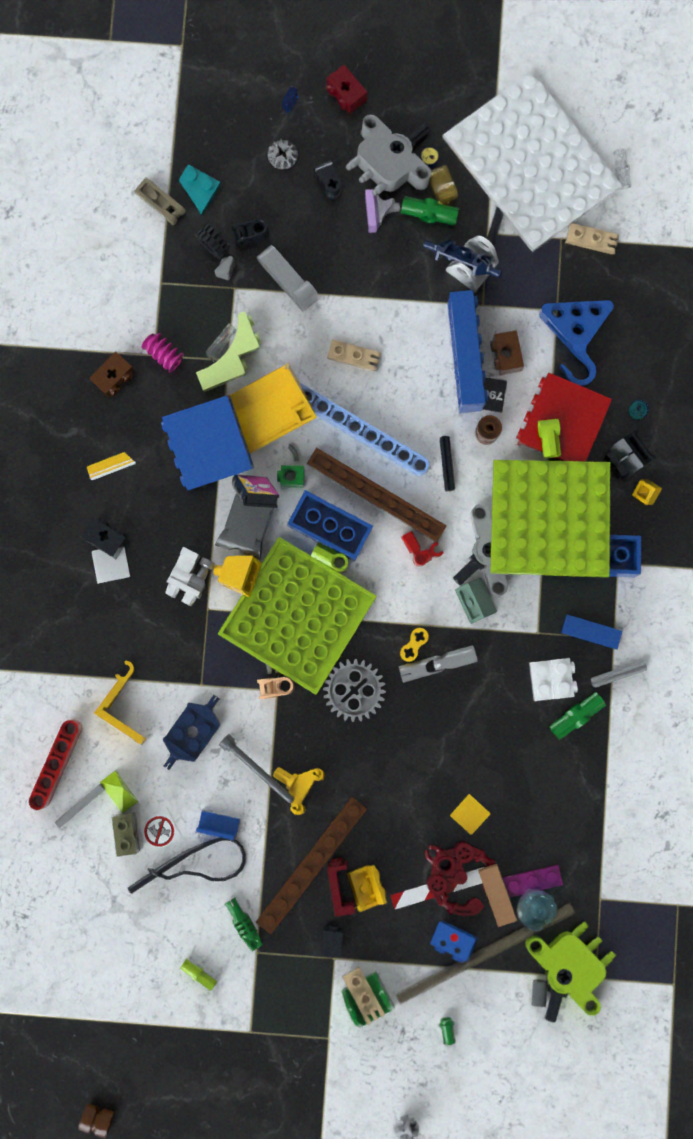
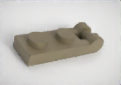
(159, 200)

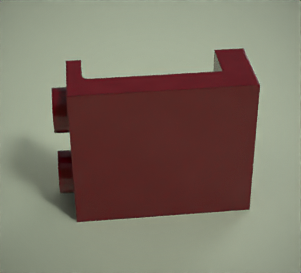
(340, 907)

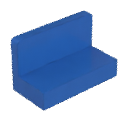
(218, 825)

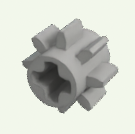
(406, 1128)

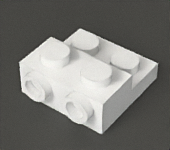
(552, 679)

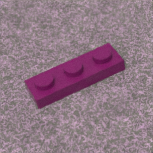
(535, 879)

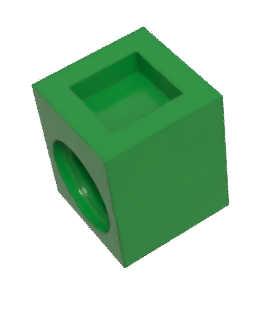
(298, 482)

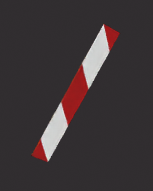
(423, 893)

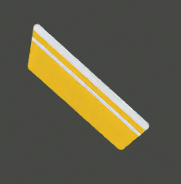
(109, 465)

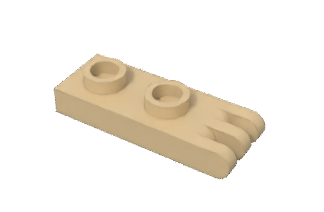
(592, 238)
(353, 355)
(362, 994)

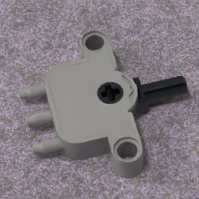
(389, 157)

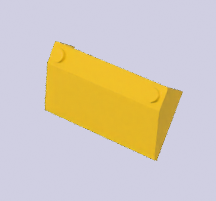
(271, 407)

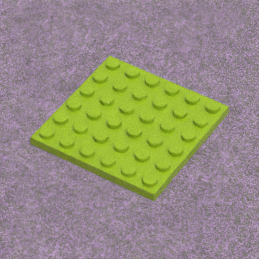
(550, 518)
(297, 615)

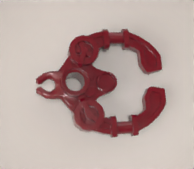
(454, 872)

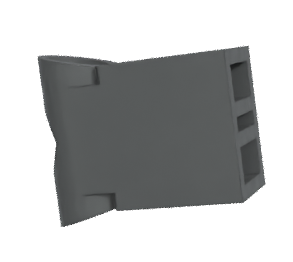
(245, 528)

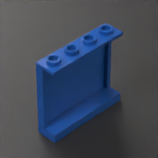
(207, 442)

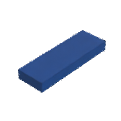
(591, 632)

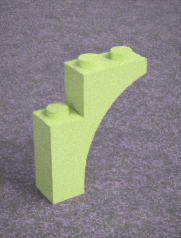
(229, 365)

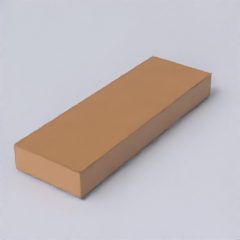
(497, 895)

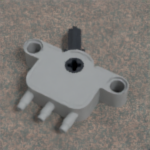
(479, 559)

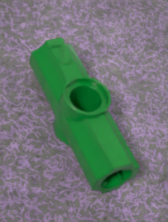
(429, 210)
(577, 715)

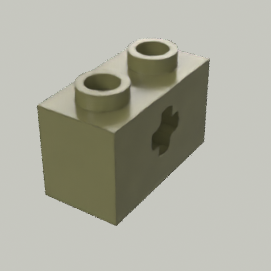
(125, 834)

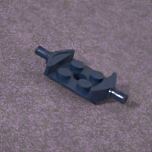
(449, 249)
(178, 741)

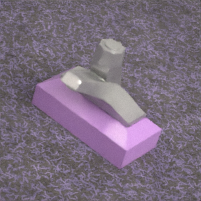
(378, 209)

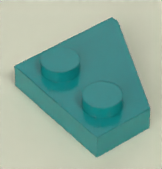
(199, 187)

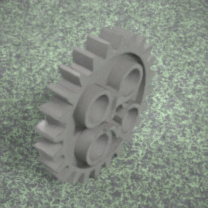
(366, 704)

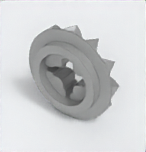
(279, 161)

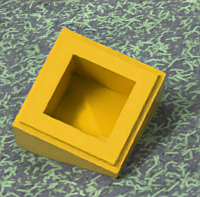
(646, 491)

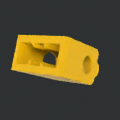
(238, 573)

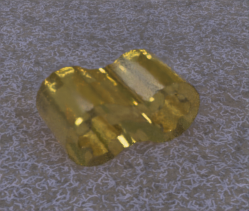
(443, 184)

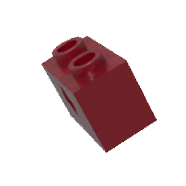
(344, 80)

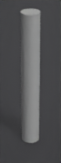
(79, 806)

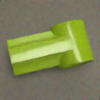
(549, 433)
(329, 556)

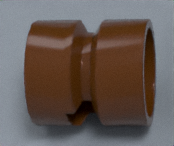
(488, 429)
(96, 1120)

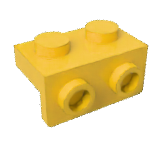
(366, 887)

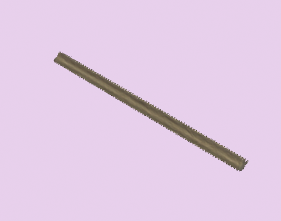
(479, 956)

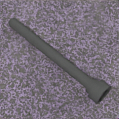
(229, 744)

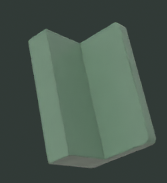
(475, 600)

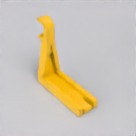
(108, 702)

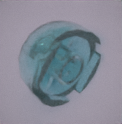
(536, 909)

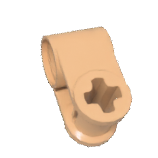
(274, 687)

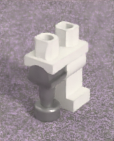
(184, 579)

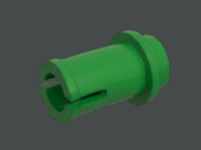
(446, 1025)

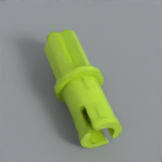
(198, 974)

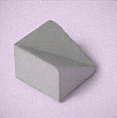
(225, 268)

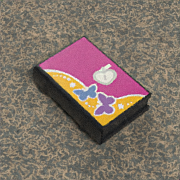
(255, 491)

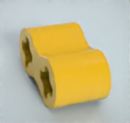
(414, 645)

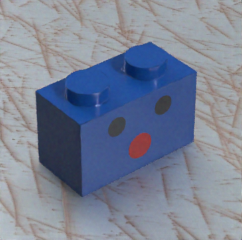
(454, 941)

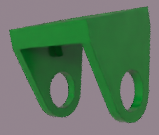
(380, 994)

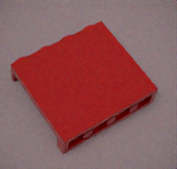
(578, 412)

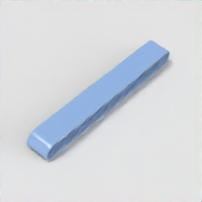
(365, 429)

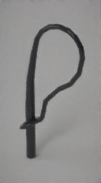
(158, 872)

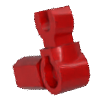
(420, 557)

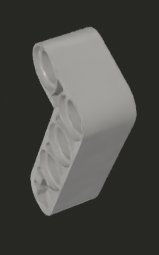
(300, 292)

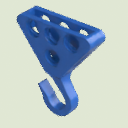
(586, 322)

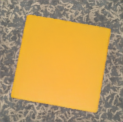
(470, 814)

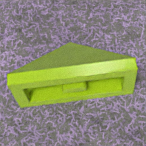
(119, 791)

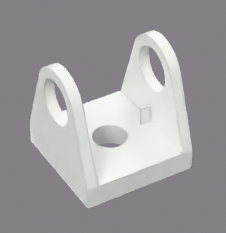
(463, 273)

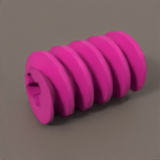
(162, 352)

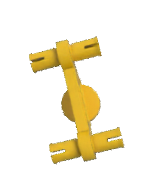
(298, 785)

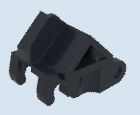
(626, 456)

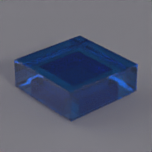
(289, 99)

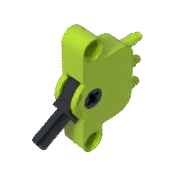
(579, 963)

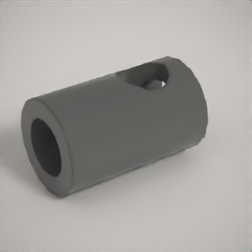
(539, 993)

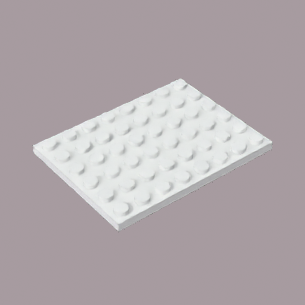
(532, 161)

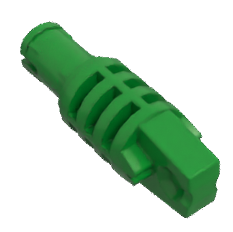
(244, 925)

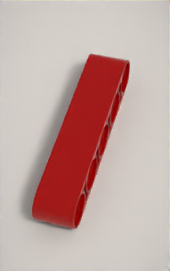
(48, 771)

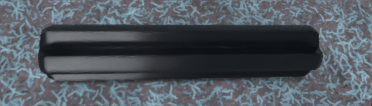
(447, 465)

